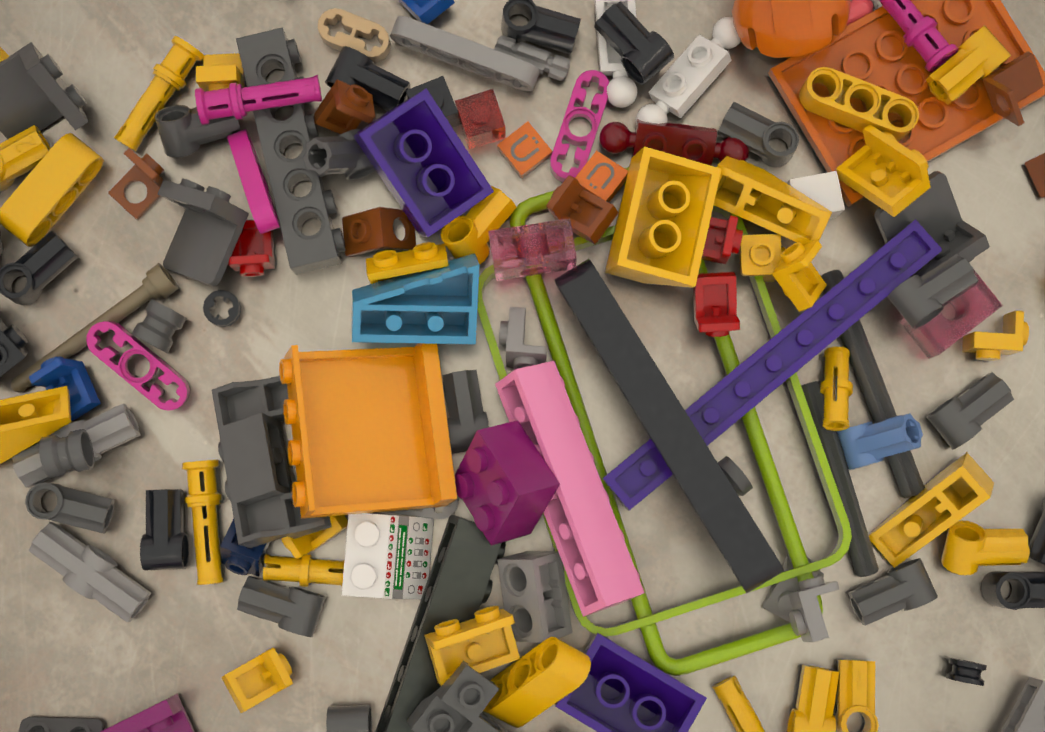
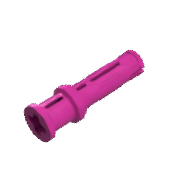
(920, 33)
(238, 101)

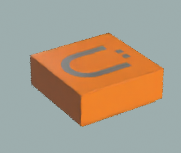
(524, 149)
(602, 176)

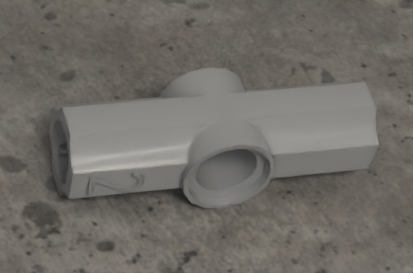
(104, 430)
(89, 571)

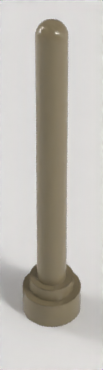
(155, 285)

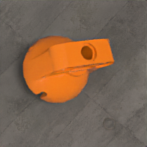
(789, 26)

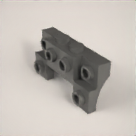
(258, 463)
(457, 705)

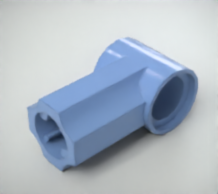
(872, 442)

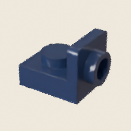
(239, 558)

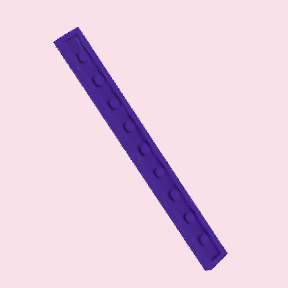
(782, 356)

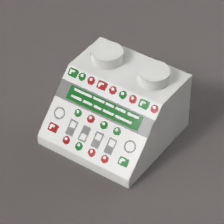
(387, 556)

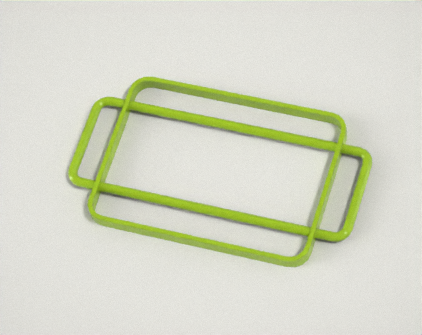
(801, 567)

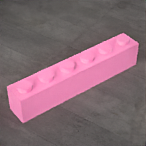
(580, 509)

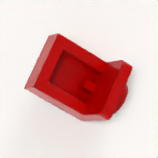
(722, 240)
(253, 251)
(716, 304)

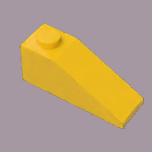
(769, 202)
(30, 418)
(934, 510)

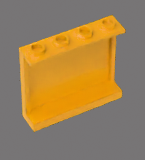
(367, 430)

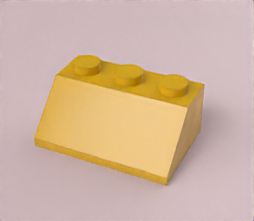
(663, 219)

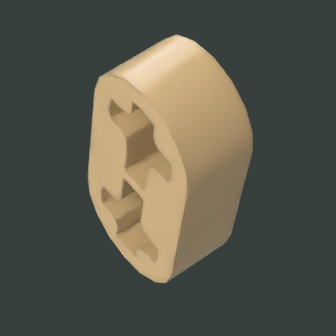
(357, 27)

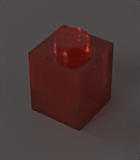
(480, 119)

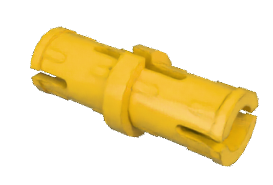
(836, 411)
(303, 570)

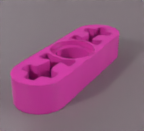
(598, 103)
(253, 181)
(121, 338)

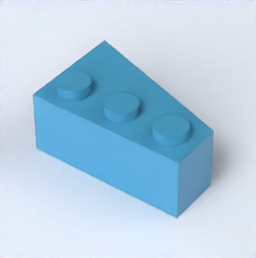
(420, 306)

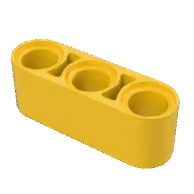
(838, 107)
(50, 189)
(537, 681)

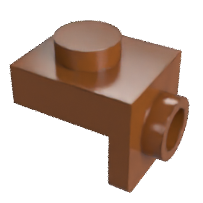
(345, 108)
(588, 212)

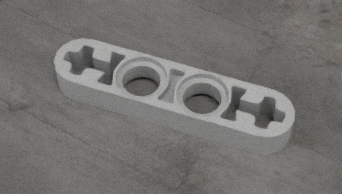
(464, 53)

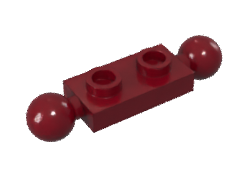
(676, 139)

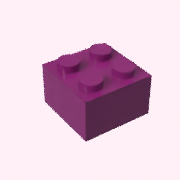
(504, 482)

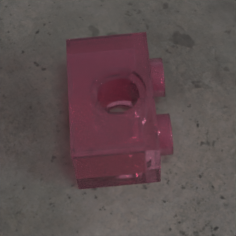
(532, 249)
(970, 311)

